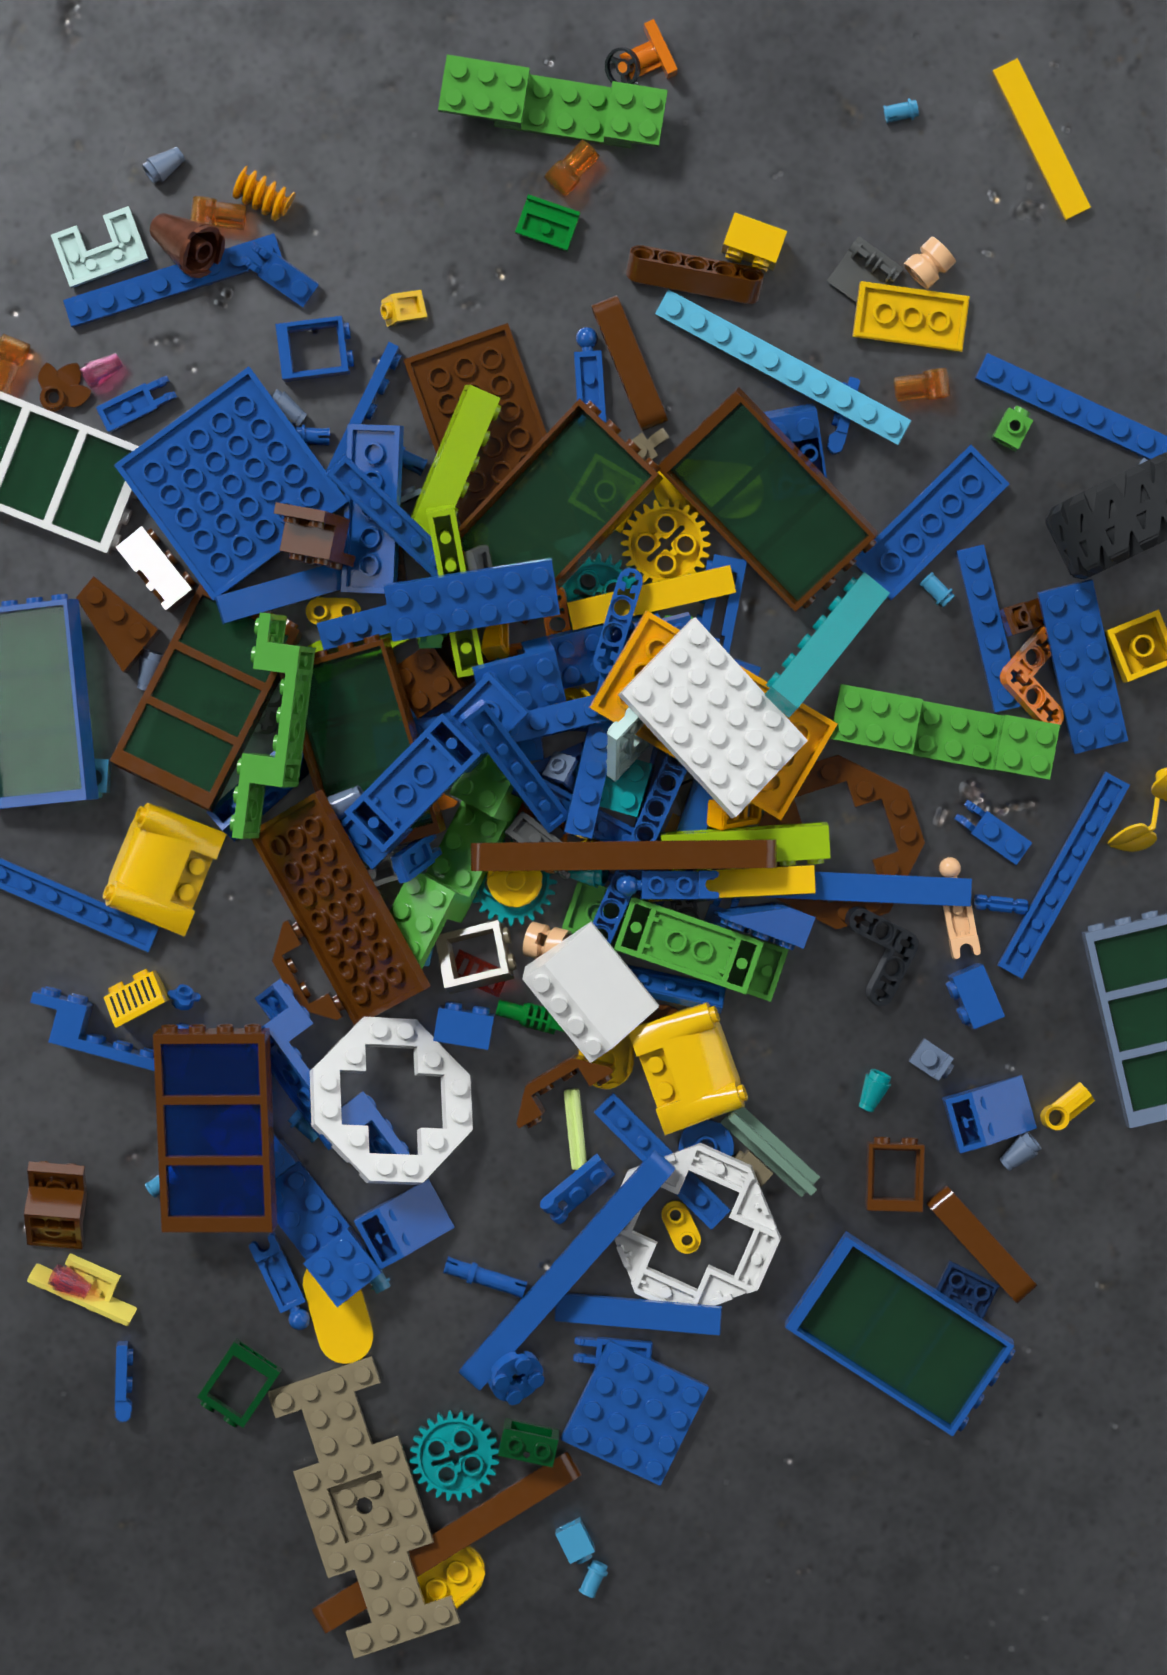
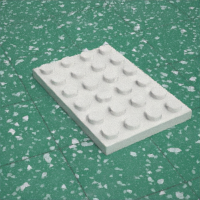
(713, 717)

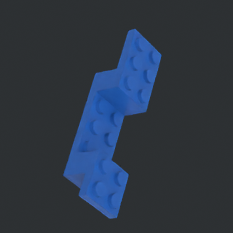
(559, 662)
(424, 773)
(72, 1024)
(290, 1071)
(319, 1230)

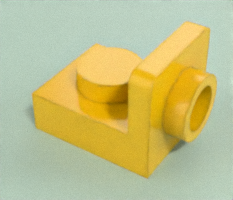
(403, 307)

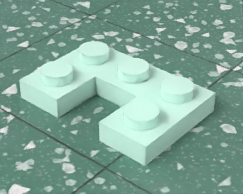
(85, 266)
(623, 744)

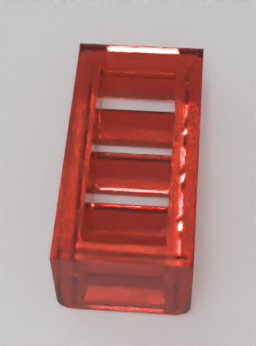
(482, 963)

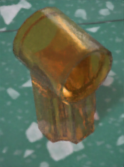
(567, 172)
(218, 213)
(12, 356)
(930, 385)

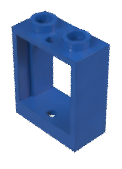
(285, 351)

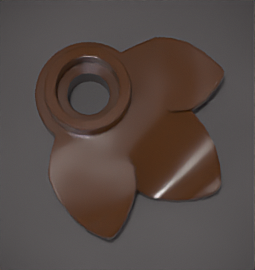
(64, 383)

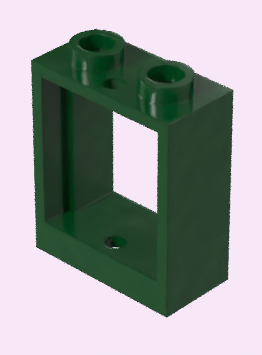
(254, 1360)
(530, 1438)

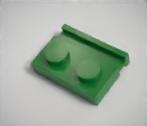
(547, 222)

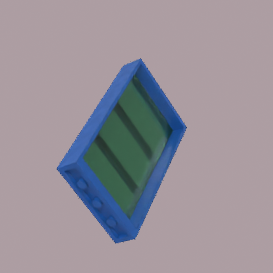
(44, 705)
(900, 1334)

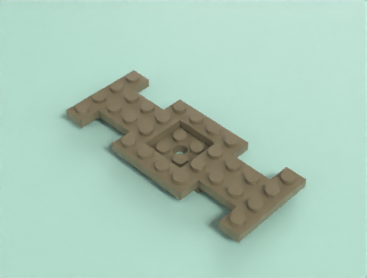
(375, 1540)

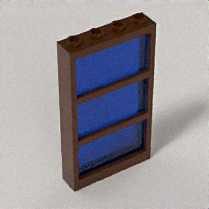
(215, 1128)

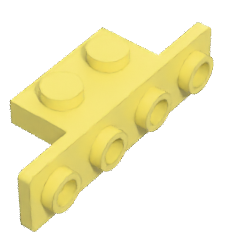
(100, 1294)

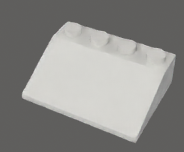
(589, 991)

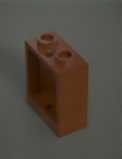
(895, 1203)

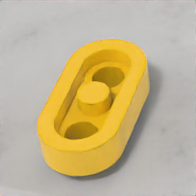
(332, 606)
(681, 1226)

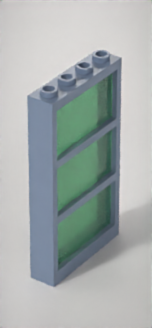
(1131, 994)

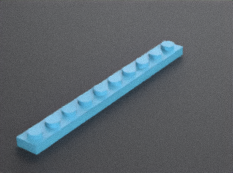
(783, 367)

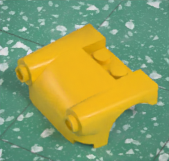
(162, 867)
(688, 1067)

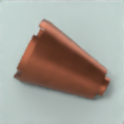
(188, 243)

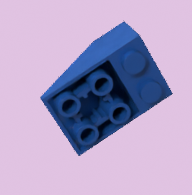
(803, 429)
(782, 923)
(989, 1114)
(403, 1224)

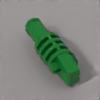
(529, 1016)

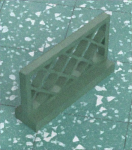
(771, 1151)

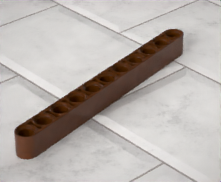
(623, 855)
(461, 1533)

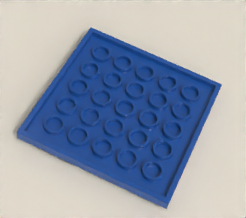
(218, 477)

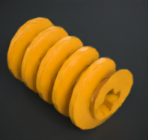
(262, 195)

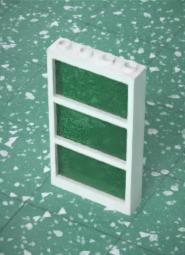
(62, 475)

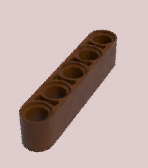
(694, 274)
(629, 363)
(981, 1244)

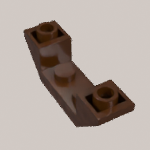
(1021, 617)
(288, 939)
(531, 1106)

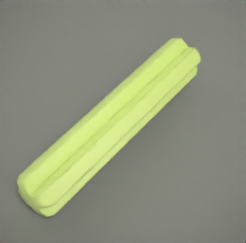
(575, 1127)

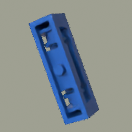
(737, 567)

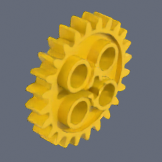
(647, 525)

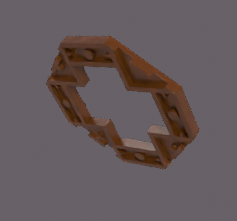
(864, 788)

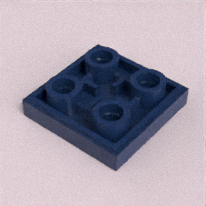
(967, 1288)

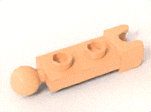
(958, 919)

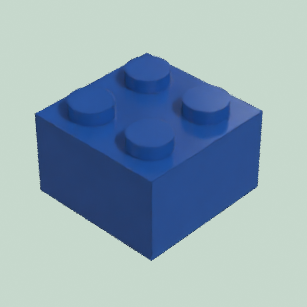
(975, 996)
(464, 1026)

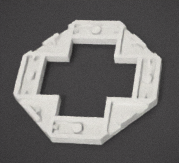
(353, 1140)
(749, 1210)

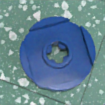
(709, 1130)
(529, 1378)

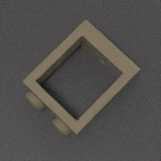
(451, 981)

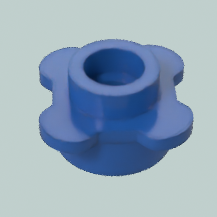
(183, 997)

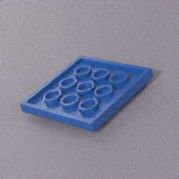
(634, 1412)

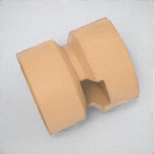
(931, 261)
(541, 938)

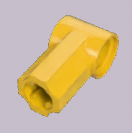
(1068, 1105)

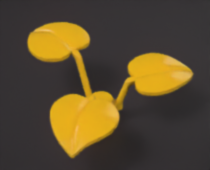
(1140, 836)

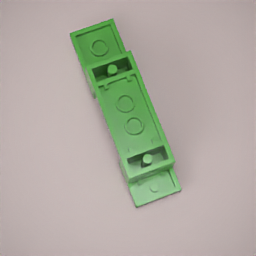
(552, 105)
(945, 732)
(283, 769)
(449, 883)
(683, 943)

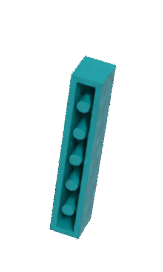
(826, 644)

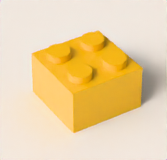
(753, 242)
(1139, 646)

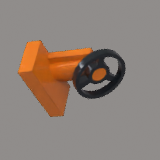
(642, 58)

